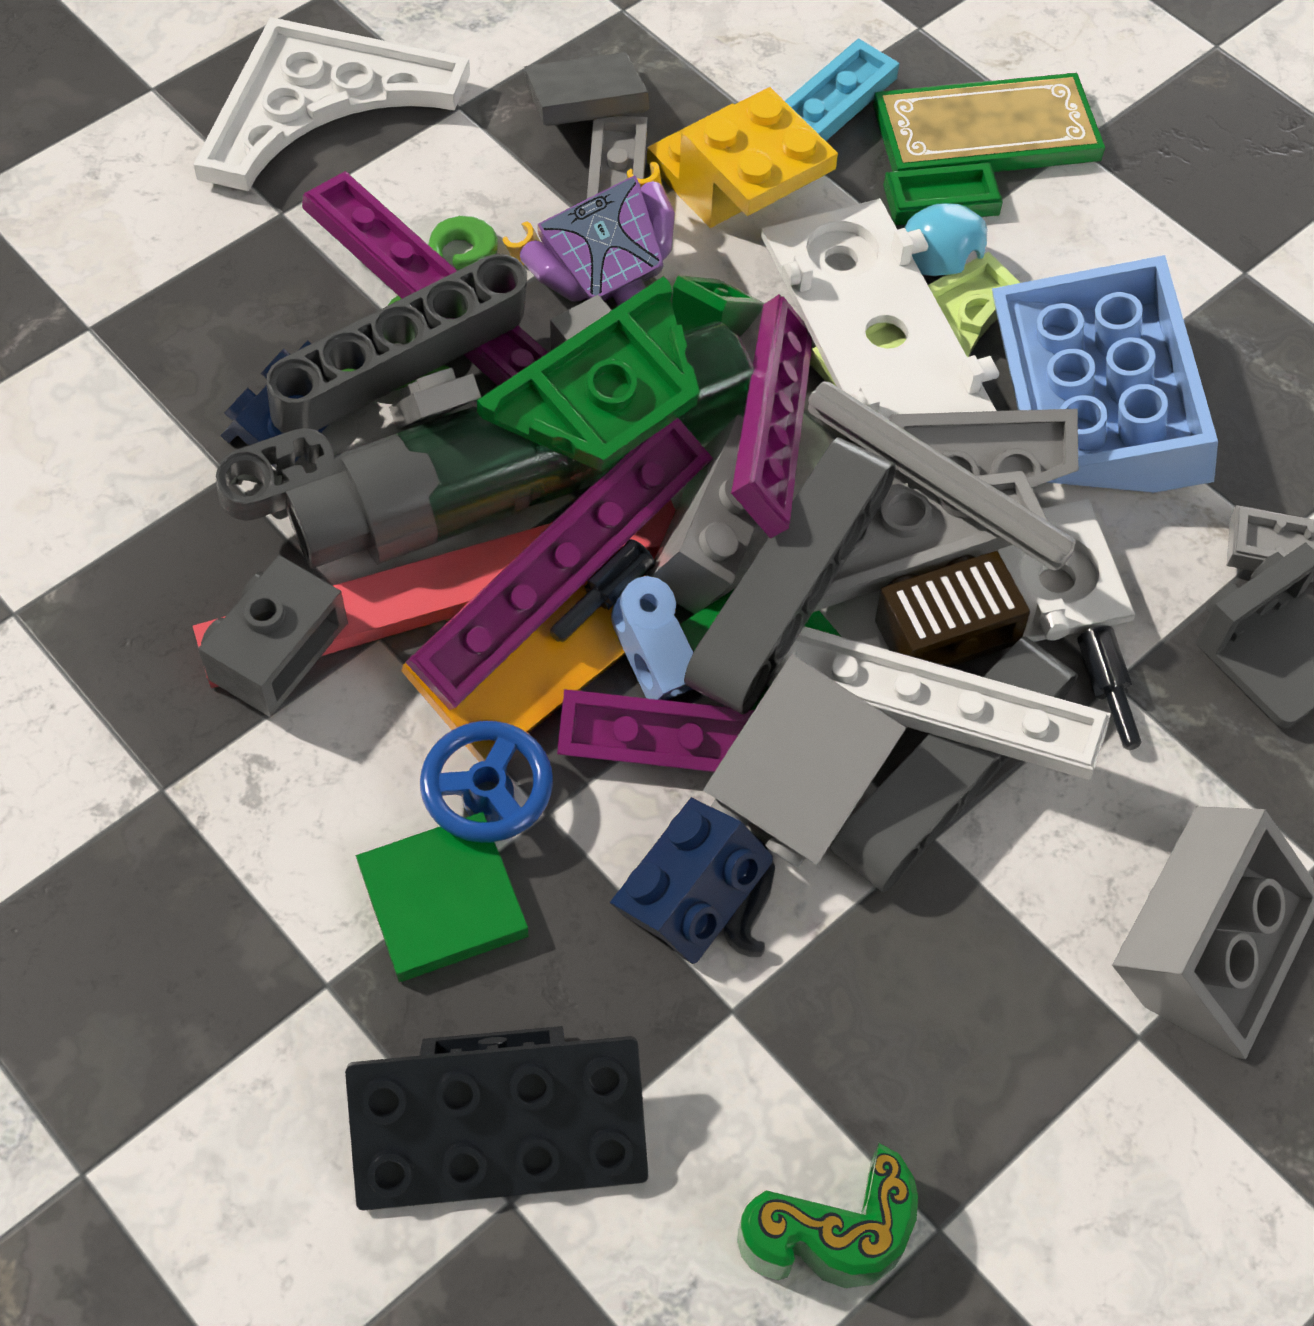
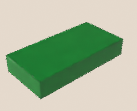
(961, 184)

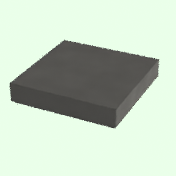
(586, 89)

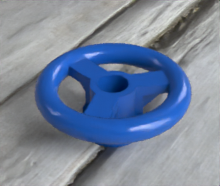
(500, 809)

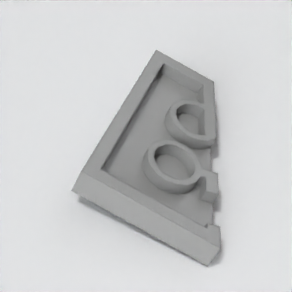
(999, 441)

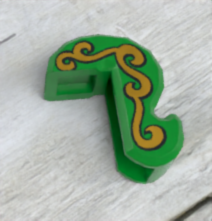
(832, 1241)

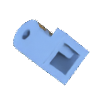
(652, 637)

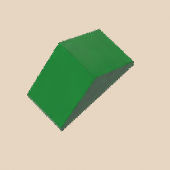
(710, 299)

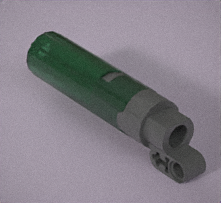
(446, 471)

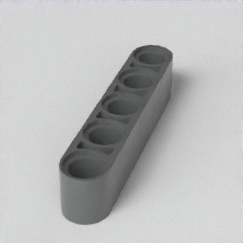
(481, 297)
(790, 576)
(937, 781)

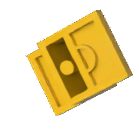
(742, 157)

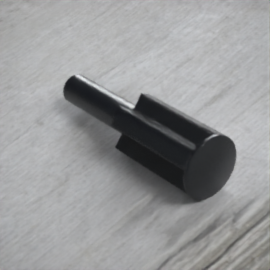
(605, 587)
(1110, 679)

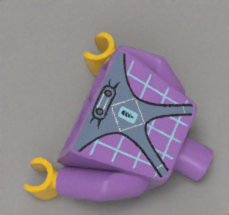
(603, 242)

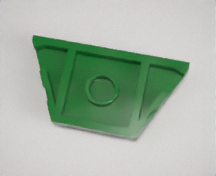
(603, 385)

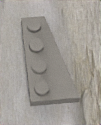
(920, 535)

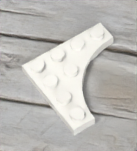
(310, 77)

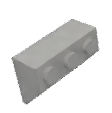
(1220, 927)

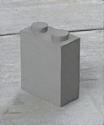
(803, 761)

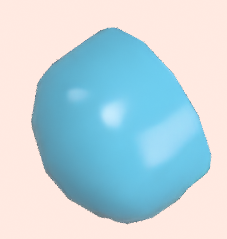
(951, 236)

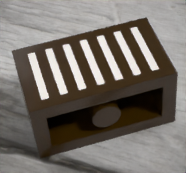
(953, 611)

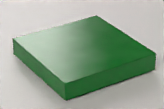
(440, 900)

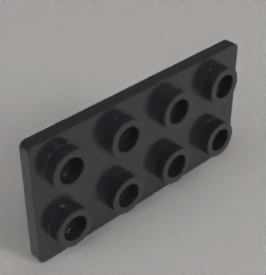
(496, 1118)

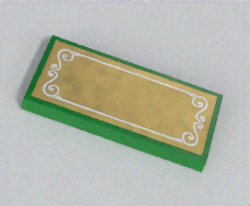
(993, 122)

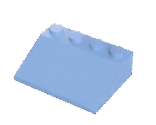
(1122, 358)

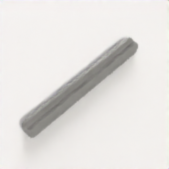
(942, 476)

